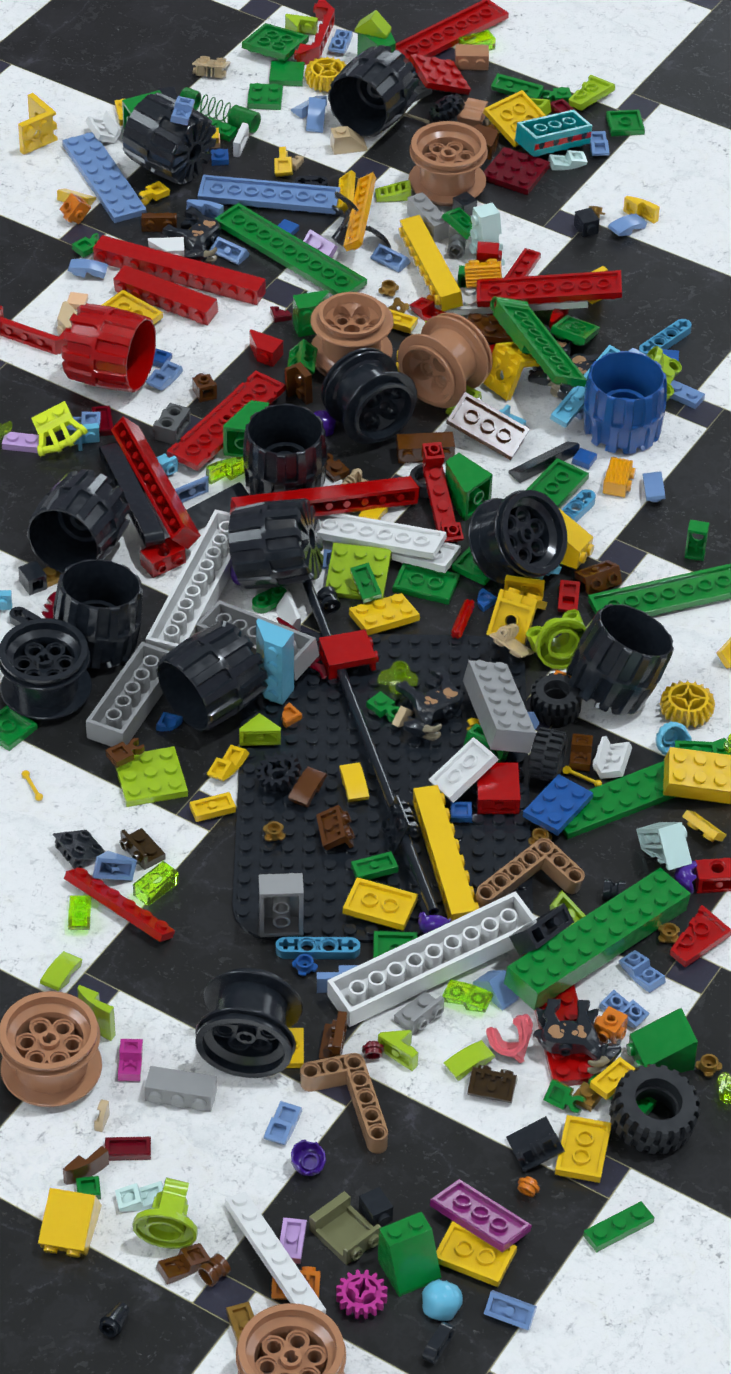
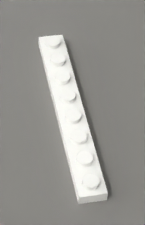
(271, 1251)

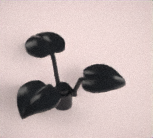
(339, 235)

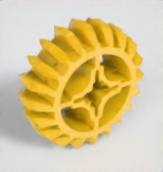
(322, 72)
(687, 703)

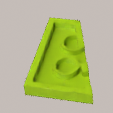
(591, 92)

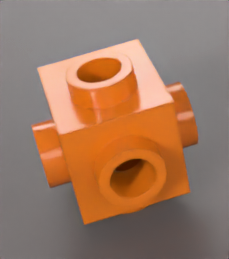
(74, 208)
(611, 1025)

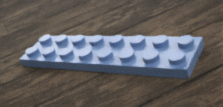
(104, 177)
(268, 194)

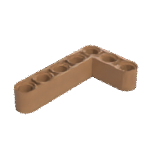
(540, 855)
(353, 1072)

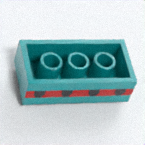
(553, 133)

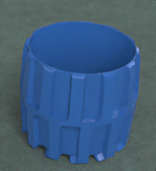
(625, 401)

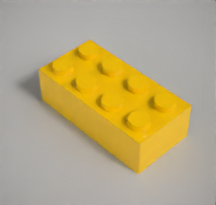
(697, 775)

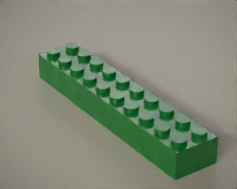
(596, 938)

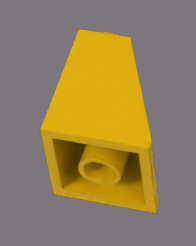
(578, 543)
(69, 1222)

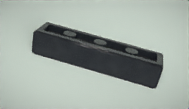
(543, 461)
(221, 501)

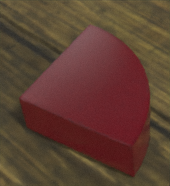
(280, 315)

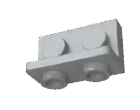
(420, 1012)

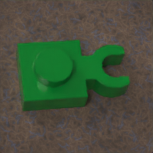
(557, 93)
(85, 246)
(382, 705)
(561, 1096)

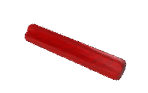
(462, 618)

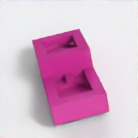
(130, 1060)

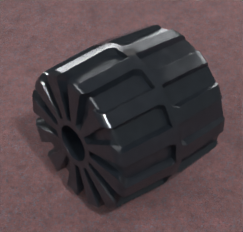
(373, 91)
(165, 146)
(284, 450)
(78, 520)
(275, 543)
(104, 605)
(620, 659)
(212, 675)

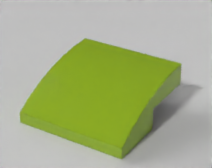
(103, 1012)

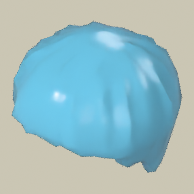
(669, 733)
(441, 1300)

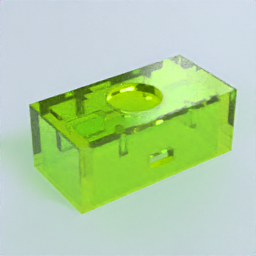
(482, 38)
(149, 892)

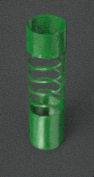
(236, 114)

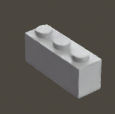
(430, 215)
(180, 1088)

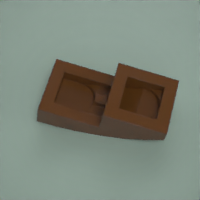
(581, 752)
(306, 787)
(86, 1168)
(183, 1264)

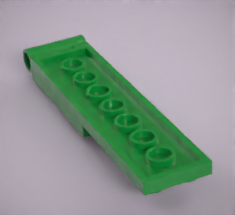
(535, 339)

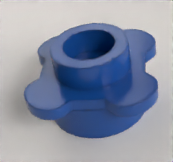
(304, 964)

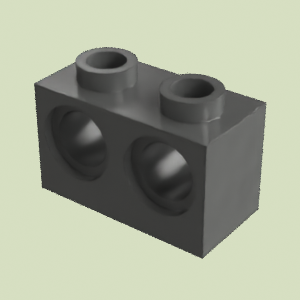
(172, 423)

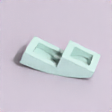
(571, 161)
(135, 1198)

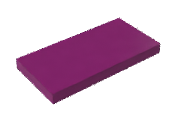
(480, 1215)

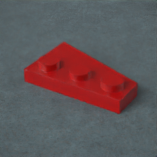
(701, 936)

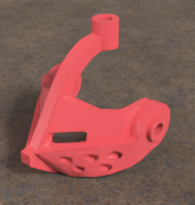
(512, 1049)

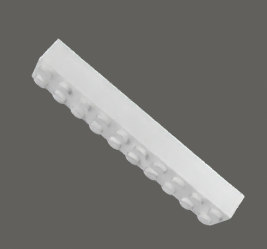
(196, 587)
(428, 959)

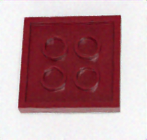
(516, 170)

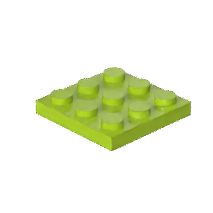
(348, 556)
(152, 777)

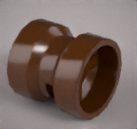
(213, 1270)

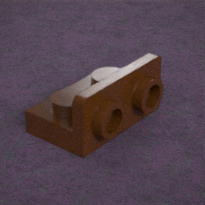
(157, 221)
(299, 382)
(599, 576)
(335, 828)
(334, 1037)

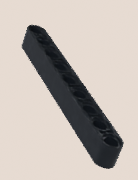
(141, 511)

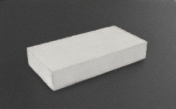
(240, 139)

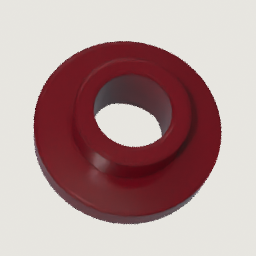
(372, 1050)

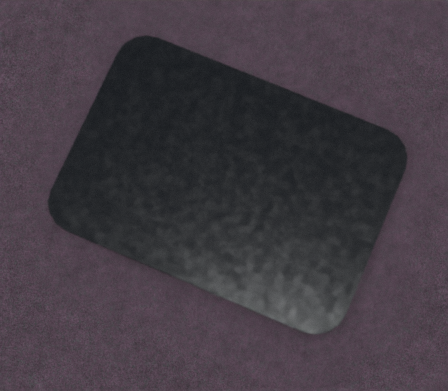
(331, 739)

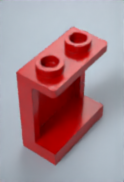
(347, 651)
(499, 790)

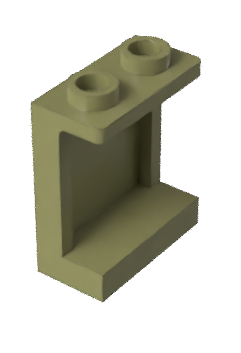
(343, 1229)

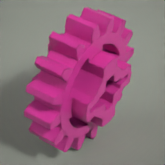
(371, 1290)

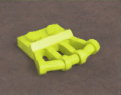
(52, 421)

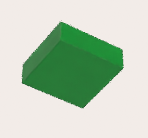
(89, 1185)

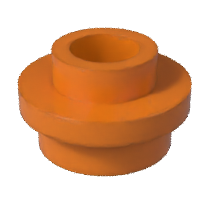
(528, 1186)

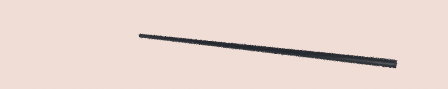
(372, 752)

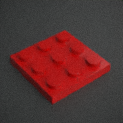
(439, 74)

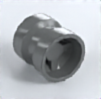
(456, 246)

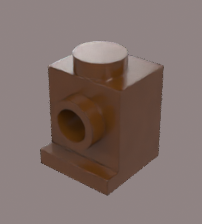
(204, 382)

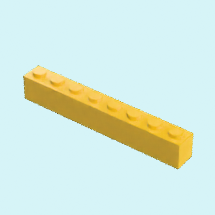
(430, 263)
(444, 852)

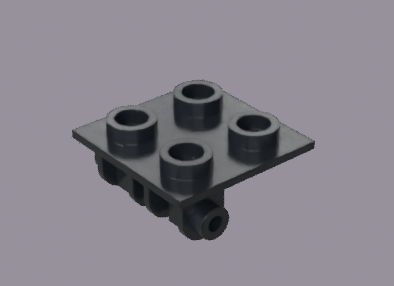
(398, 823)
(77, 847)
(535, 1144)

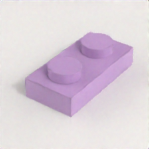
(320, 243)
(20, 442)
(293, 1237)

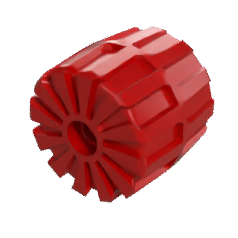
(109, 348)

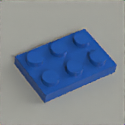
(558, 804)

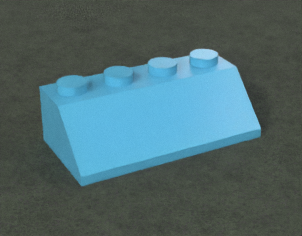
(277, 652)

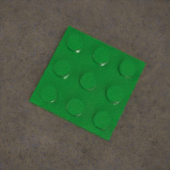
(274, 41)

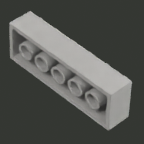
(304, 645)
(127, 699)
(499, 706)

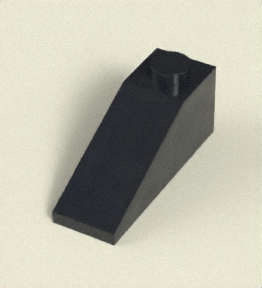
(541, 929)

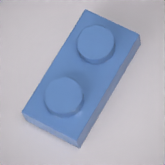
(687, 395)
(510, 1310)

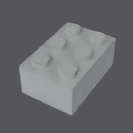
(281, 904)

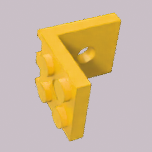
(39, 120)
(511, 361)
(520, 606)

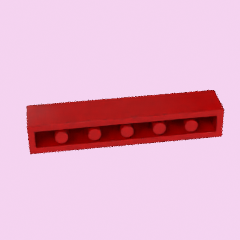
(166, 295)

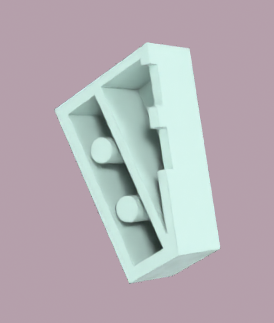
(485, 227)
(666, 842)

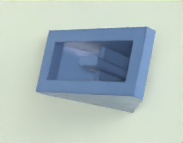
(114, 866)
(494, 982)

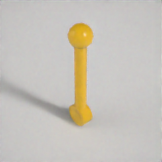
(567, 770)
(26, 775)

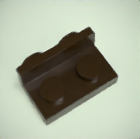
(141, 848)
(492, 1084)

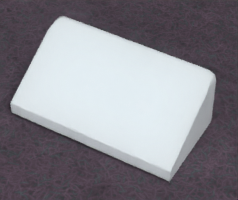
(287, 611)

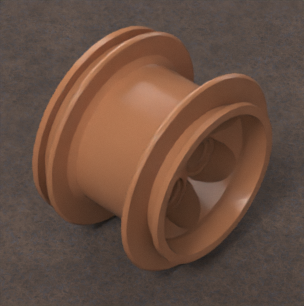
(447, 161)
(347, 324)
(445, 359)
(50, 1049)
(291, 1341)

